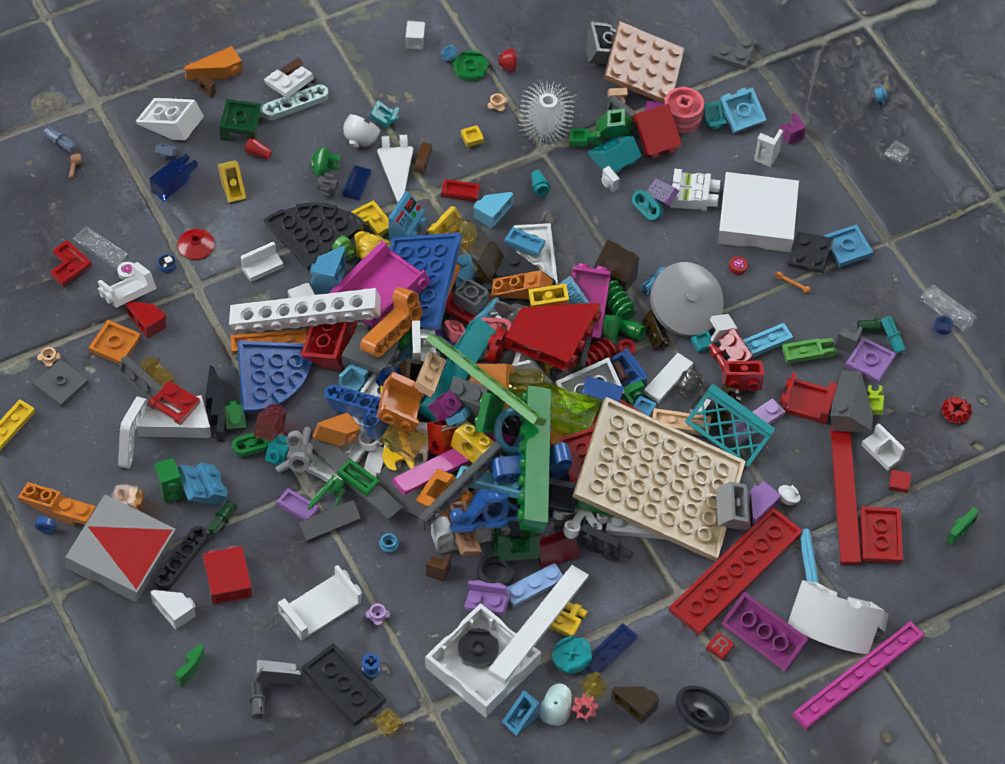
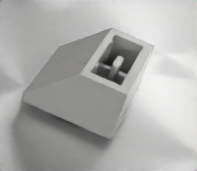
(733, 506)

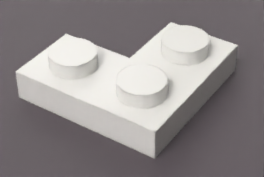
(289, 84)

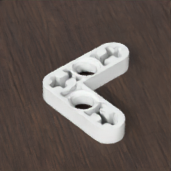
(127, 431)

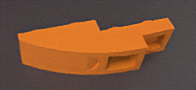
(55, 505)

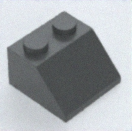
(469, 395)

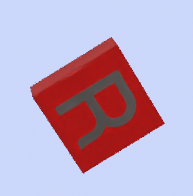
(720, 646)

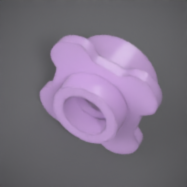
(377, 608)

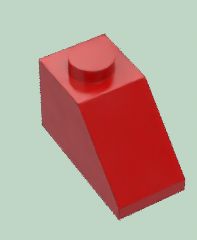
(146, 317)

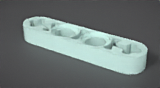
(297, 105)

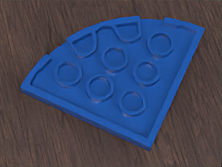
(269, 373)

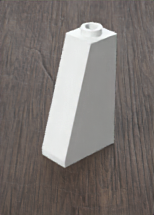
(160, 425)

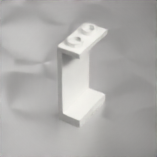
(321, 604)

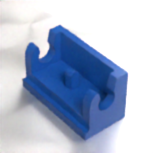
(631, 367)

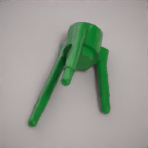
(333, 486)

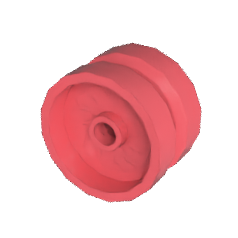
(686, 108)

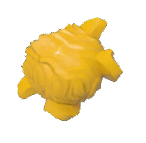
(366, 243)

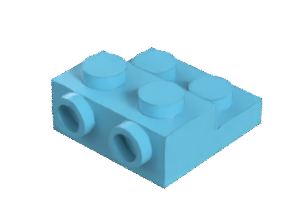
(742, 109)

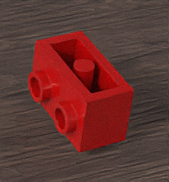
(743, 375)

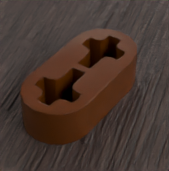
(423, 157)

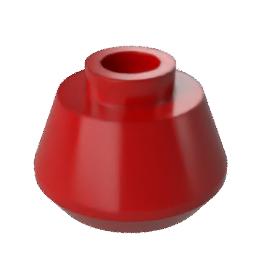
(508, 60)

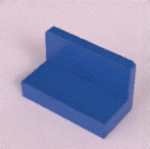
(601, 389)

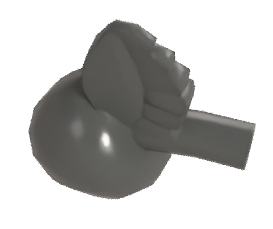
(506, 311)

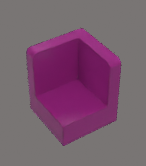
(794, 130)

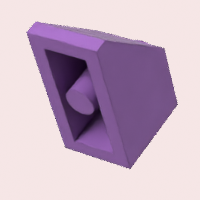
(762, 500)

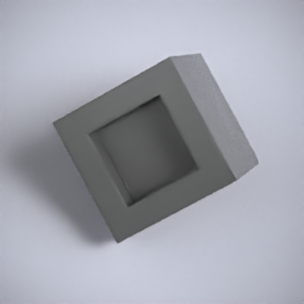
(849, 340)

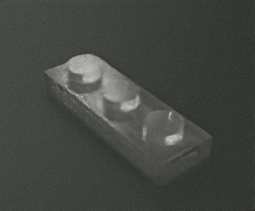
(101, 247)
(948, 307)

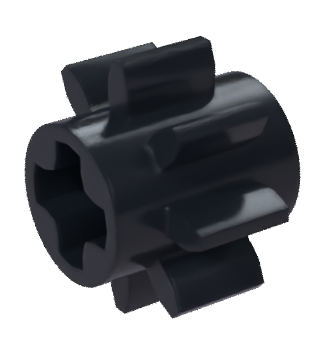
(512, 425)

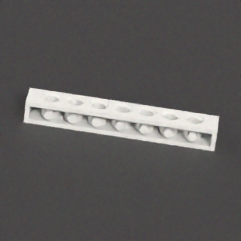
(305, 311)

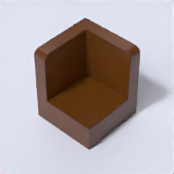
(438, 567)

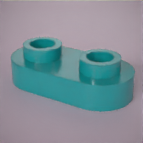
(648, 206)

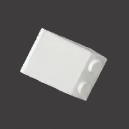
(171, 117)

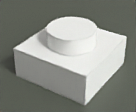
(610, 179)

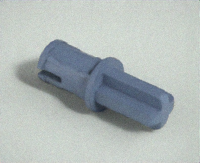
(59, 139)

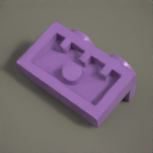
(492, 596)

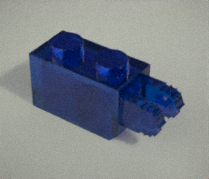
(172, 176)

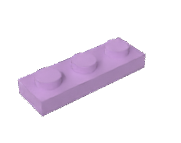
(769, 412)

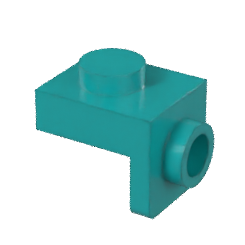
(383, 115)
(714, 115)
(277, 450)

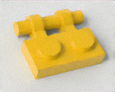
(568, 623)

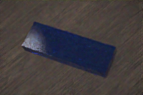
(611, 648)

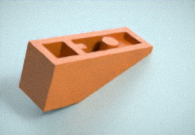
(216, 66)

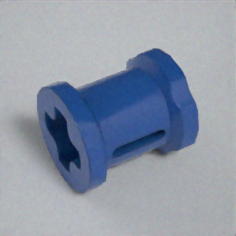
(375, 668)

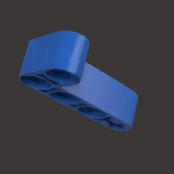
(357, 405)
(506, 468)

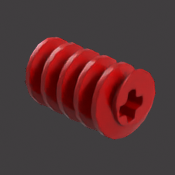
(600, 351)

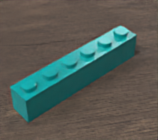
(470, 344)

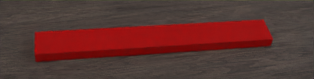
(845, 498)

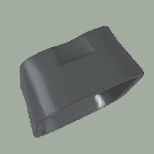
(471, 297)

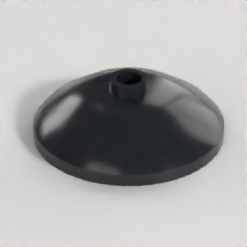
(704, 710)

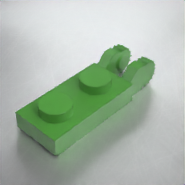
(808, 350)

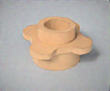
(497, 102)
(48, 352)

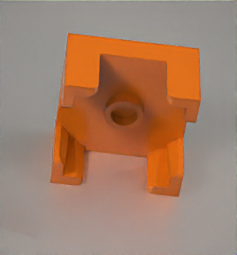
(436, 486)

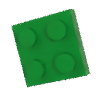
(490, 408)

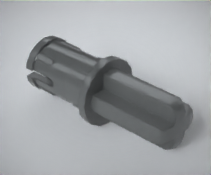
(258, 700)

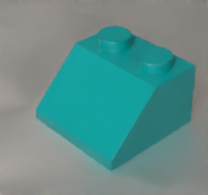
(616, 153)

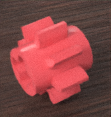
(581, 712)

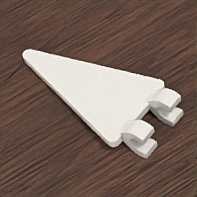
(396, 164)

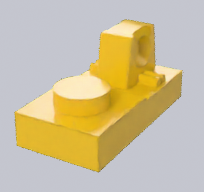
(445, 220)

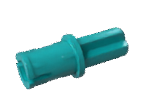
(893, 334)

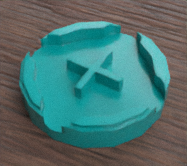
(572, 654)

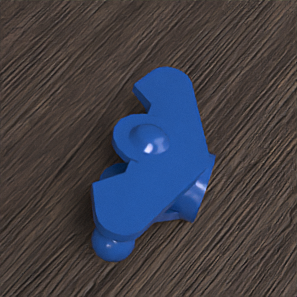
(478, 515)

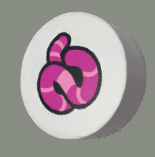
(125, 270)

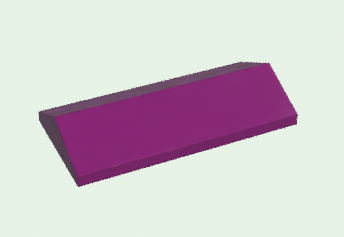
(765, 631)

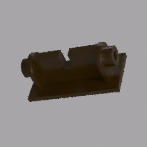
(653, 328)

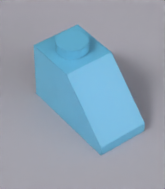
(492, 208)

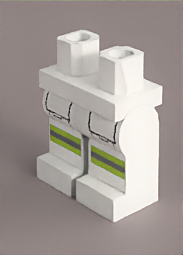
(694, 190)

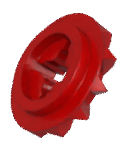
(958, 416)

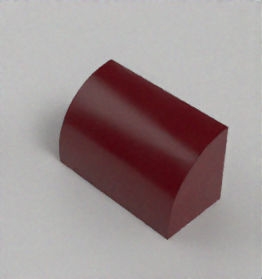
(557, 549)

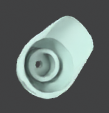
(557, 713)

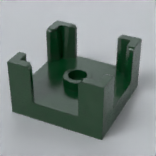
(240, 118)
(515, 547)

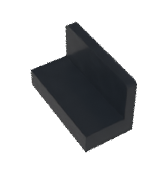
(561, 495)

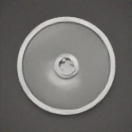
(686, 298)

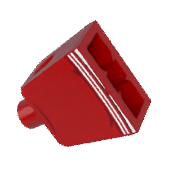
(440, 436)

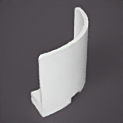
(834, 620)

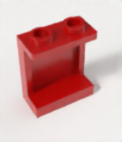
(657, 130)
(808, 399)
(227, 575)

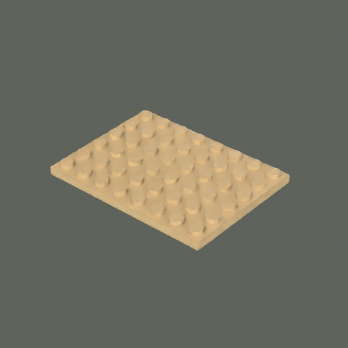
(656, 478)

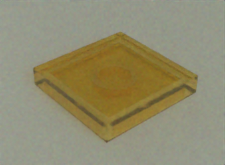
(403, 442)

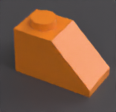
(338, 430)

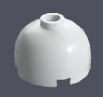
(359, 132)

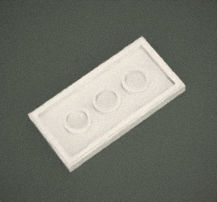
(546, 259)

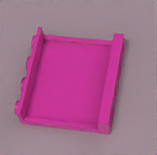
(385, 272)

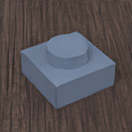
(166, 150)

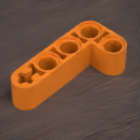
(395, 324)

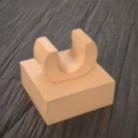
(620, 93)

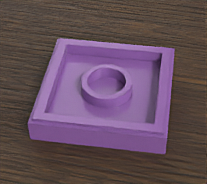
(870, 360)

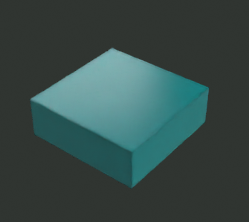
(701, 341)

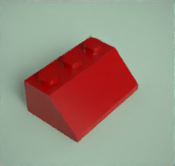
(327, 343)

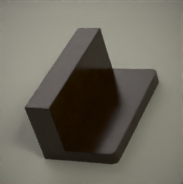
(488, 263)

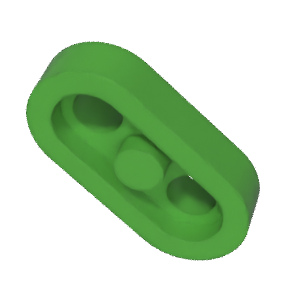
(349, 247)

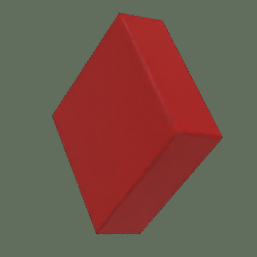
(899, 481)

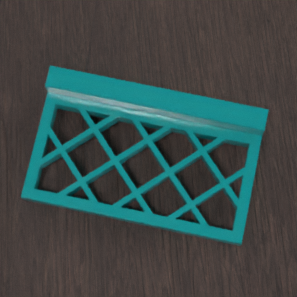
(737, 410)

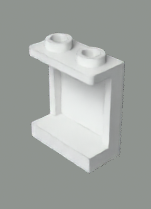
(128, 289)

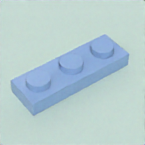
(534, 585)

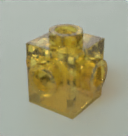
(466, 229)

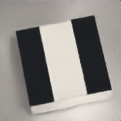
(708, 405)

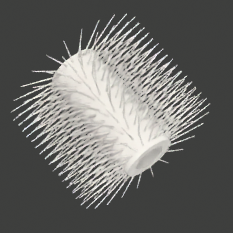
(545, 116)

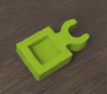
(876, 400)

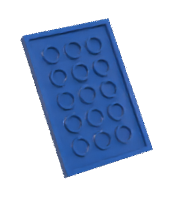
(438, 258)

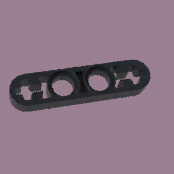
(184, 559)

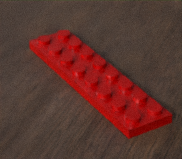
(735, 571)

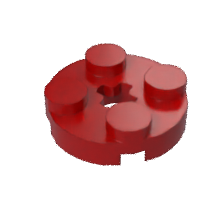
(496, 344)

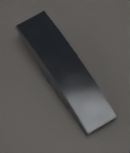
(215, 401)

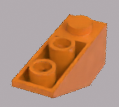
(518, 285)

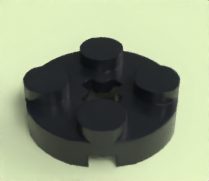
(476, 659)

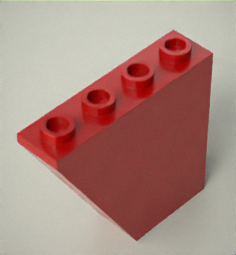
(553, 332)

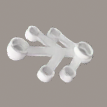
(572, 527)

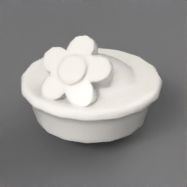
(789, 494)

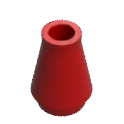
(258, 149)

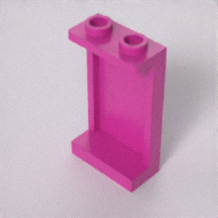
(594, 285)

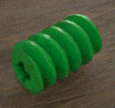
(618, 301)

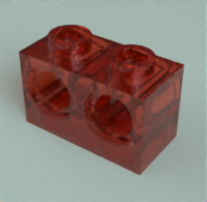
(270, 422)

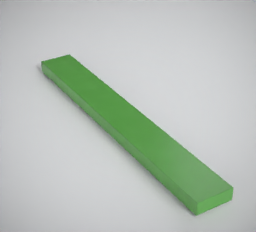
(487, 380)

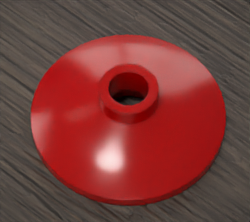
(195, 250)

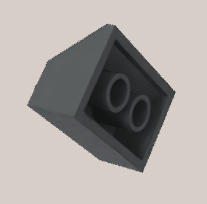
(408, 501)

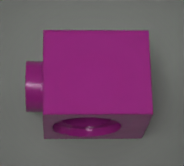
(444, 405)

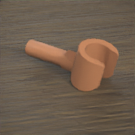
(75, 160)

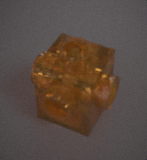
(129, 495)

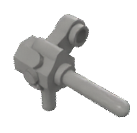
(300, 452)

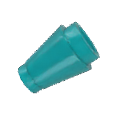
(539, 184)

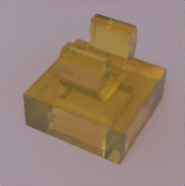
(593, 685)
(388, 721)

